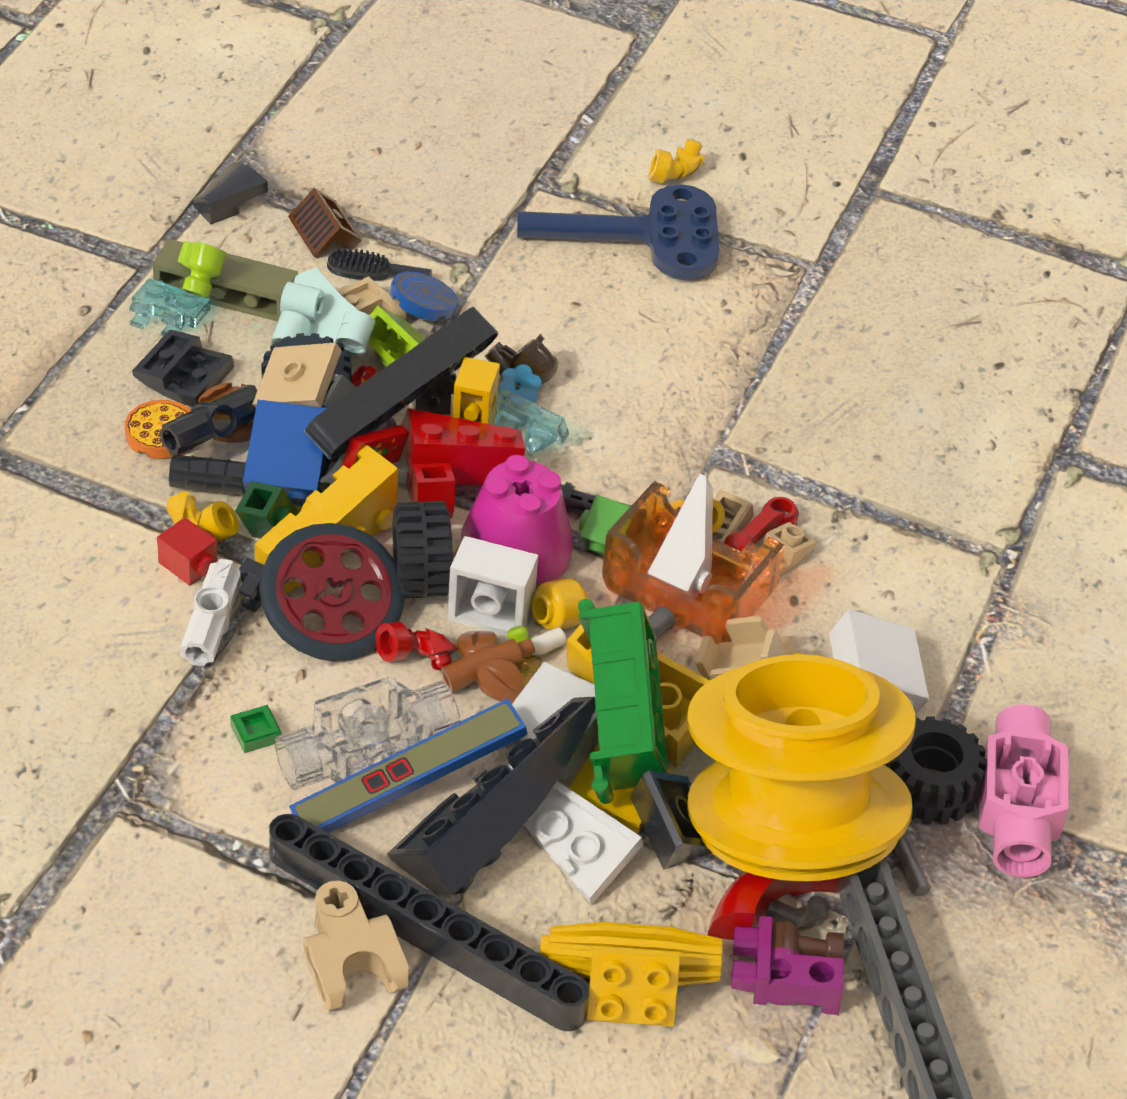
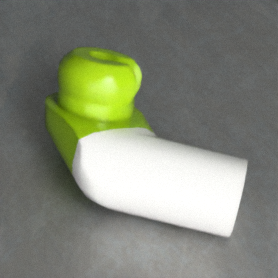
(543, 643)

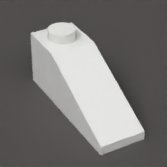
(687, 550)

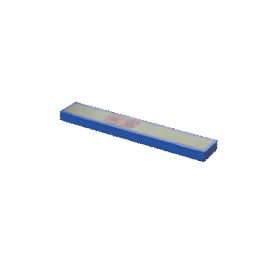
(412, 768)

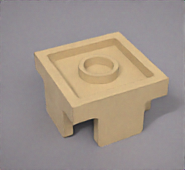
(749, 643)

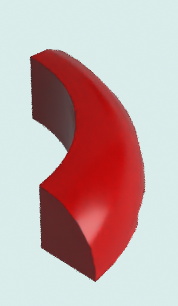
(750, 898)

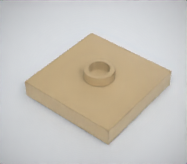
(299, 374)

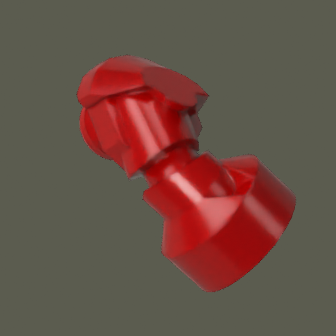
(397, 641)

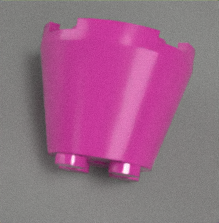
(525, 511)

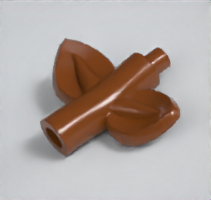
(489, 664)

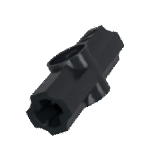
(209, 420)

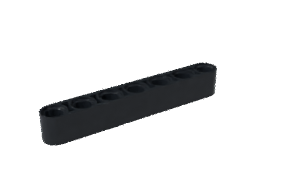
(400, 382)

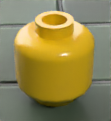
(557, 603)

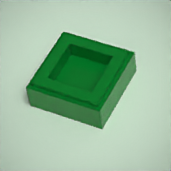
(255, 728)

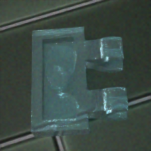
(168, 302)

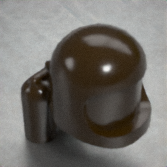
(533, 354)

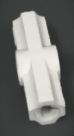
(211, 613)

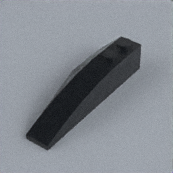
(473, 828)

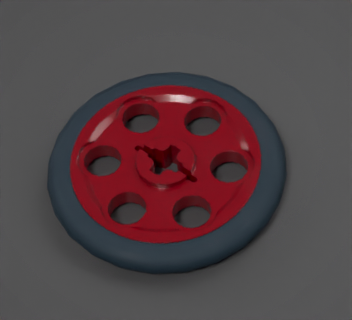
(331, 542)

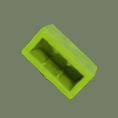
(392, 335)

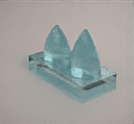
(542, 424)

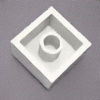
(491, 586)

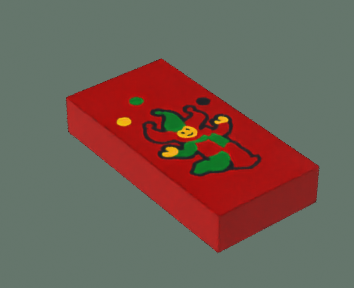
(386, 442)

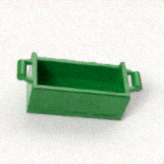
(625, 696)

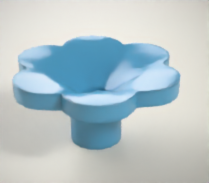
(526, 382)

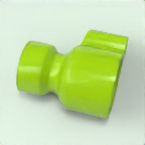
(205, 263)

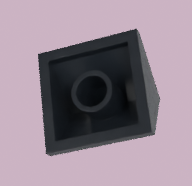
(663, 809)

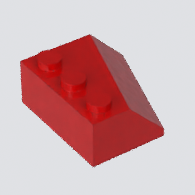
(468, 445)

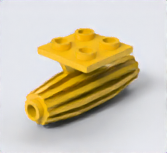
(634, 966)

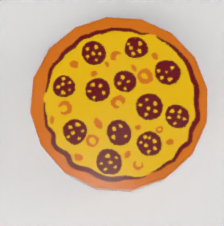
(146, 423)

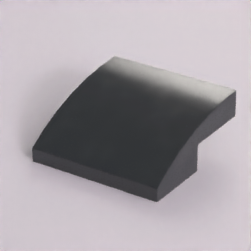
(182, 368)

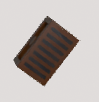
(322, 222)

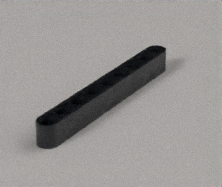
(433, 923)

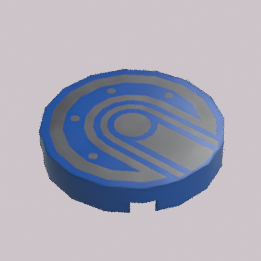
(423, 296)

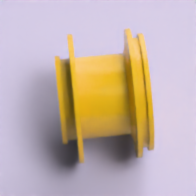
(800, 767)

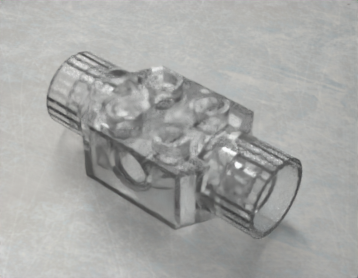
(362, 729)

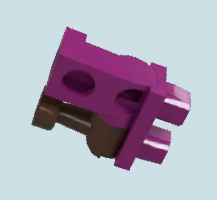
(789, 965)

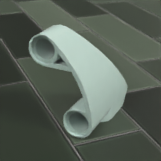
(317, 307)

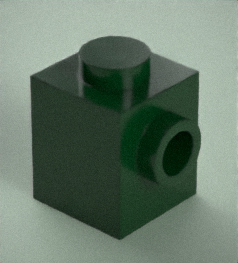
(264, 508)

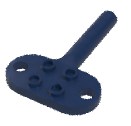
(672, 230)

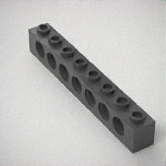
(901, 986)

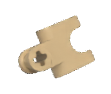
(351, 945)

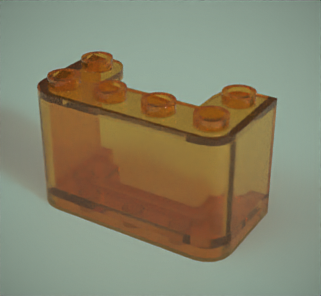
(738, 579)

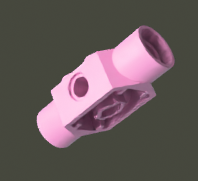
(1024, 791)

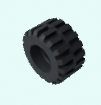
(422, 548)
(953, 753)

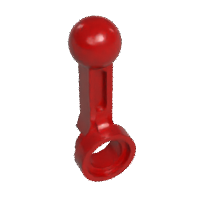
(764, 522)

